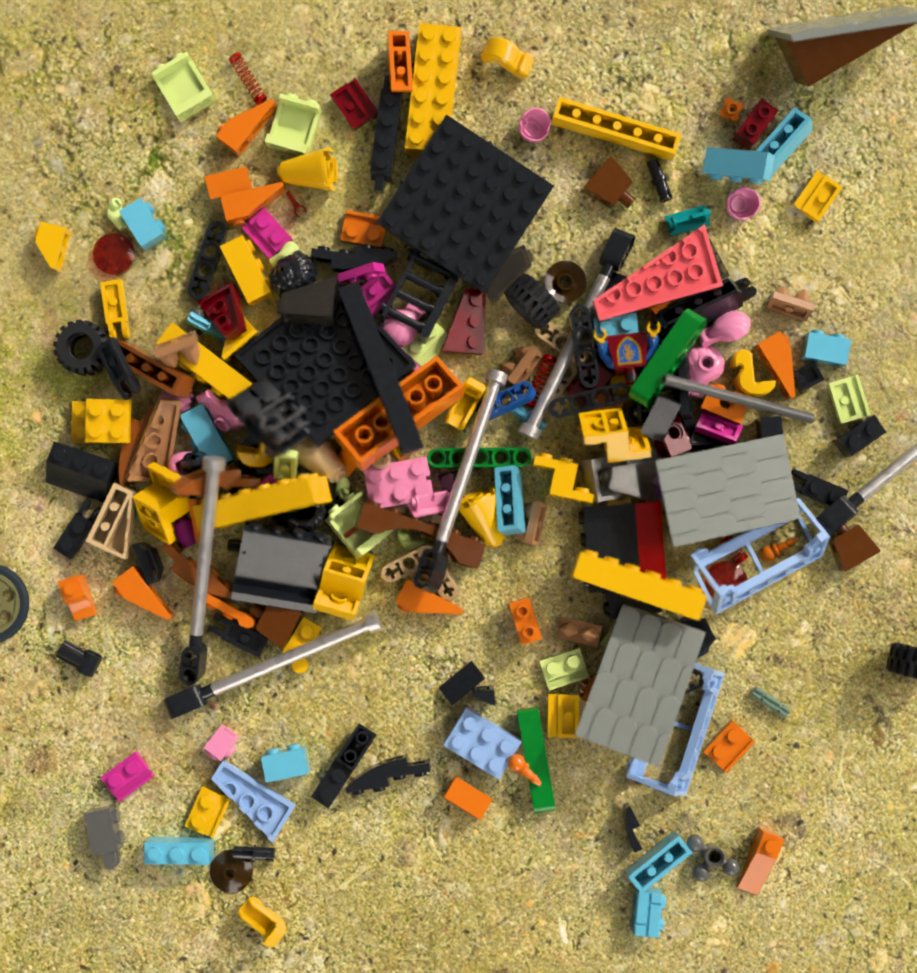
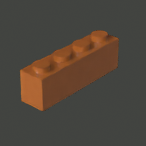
(156, 372)

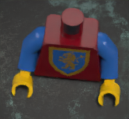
(628, 352)

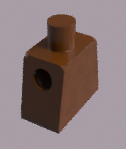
(610, 185)
(851, 547)
(276, 623)

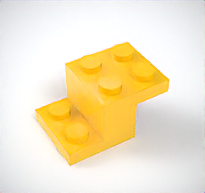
(101, 421)
(611, 429)
(562, 478)
(159, 505)
(343, 583)

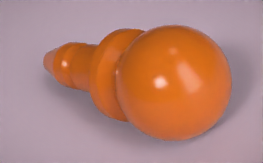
(769, 553)
(517, 764)

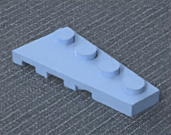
(258, 801)

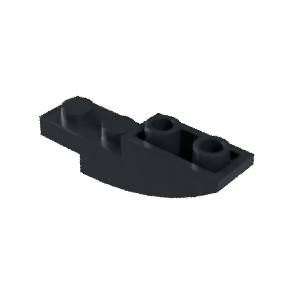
(344, 260)
(343, 765)
(378, 775)

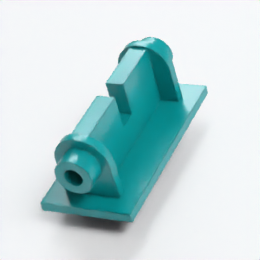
(687, 220)

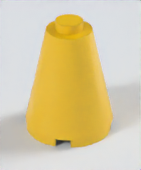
(310, 170)
(481, 514)

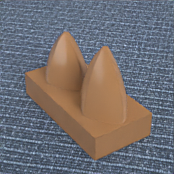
(796, 307)
(186, 343)
(528, 360)
(535, 513)
(580, 631)

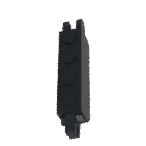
(386, 136)
(707, 304)

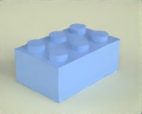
(482, 742)

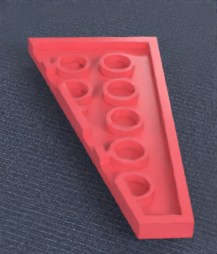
(673, 275)

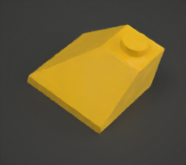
(234, 345)

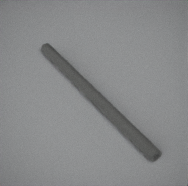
(737, 398)

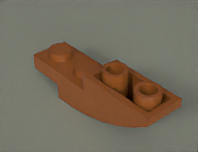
(129, 449)
(195, 482)
(186, 568)

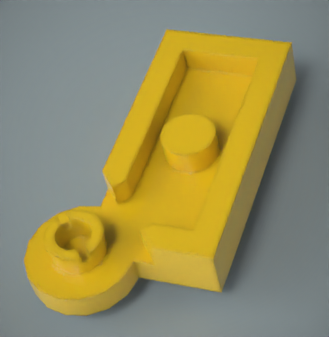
(304, 633)

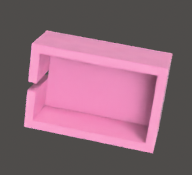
(398, 482)

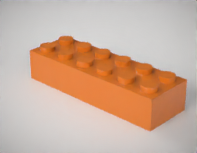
(427, 393)

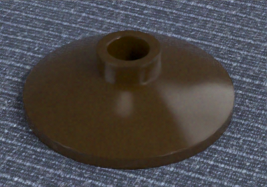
(565, 271)
(242, 872)

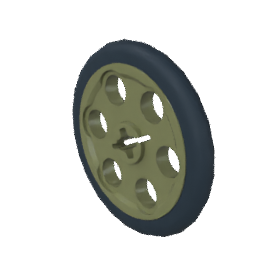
(17, 607)

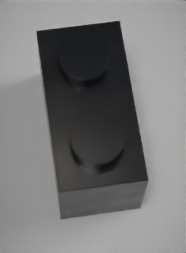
(859, 436)

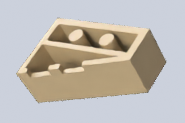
(115, 522)

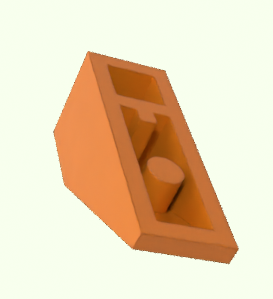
(399, 61)
(243, 128)
(244, 205)
(778, 360)
(135, 589)
(419, 601)
(760, 860)

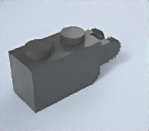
(105, 834)

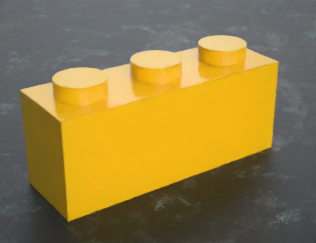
(247, 270)

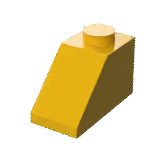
(53, 243)

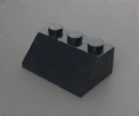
(80, 471)

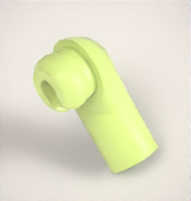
(114, 214)
(287, 249)
(342, 488)
(407, 540)

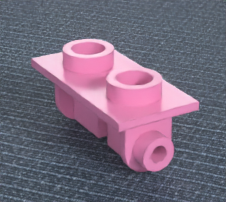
(422, 505)

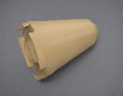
(320, 460)

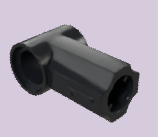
(84, 660)

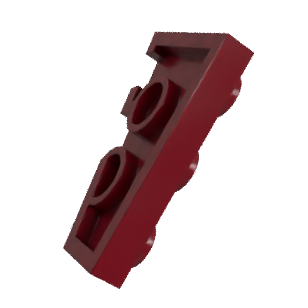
(225, 311)
(467, 327)

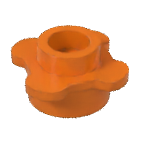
(731, 115)

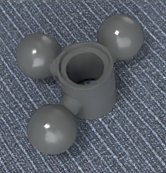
(701, 871)

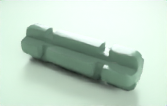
(770, 702)

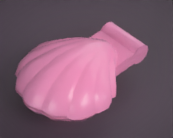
(726, 328)
(400, 332)
(705, 366)
(220, 412)

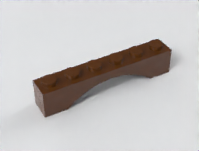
(377, 520)

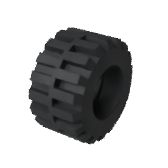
(532, 301)
(66, 343)
(902, 660)

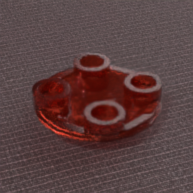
(113, 254)
(725, 573)

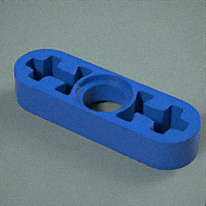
(514, 403)

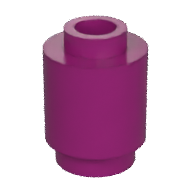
(184, 531)

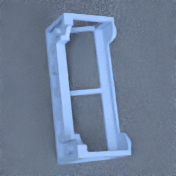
(729, 595)
(681, 780)

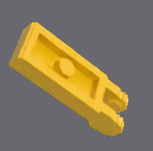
(115, 307)

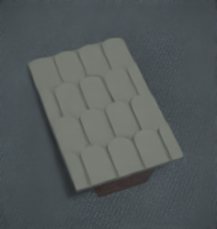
(830, 42)
(728, 490)
(640, 684)

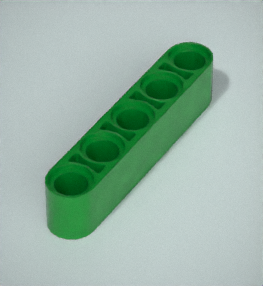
(667, 357)
(489, 453)
(536, 757)

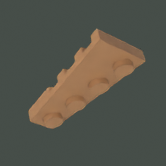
(157, 440)

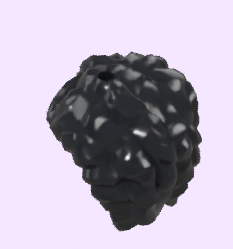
(298, 272)
(306, 518)

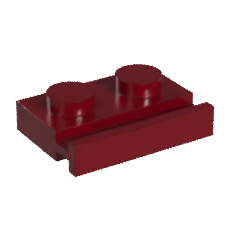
(354, 104)

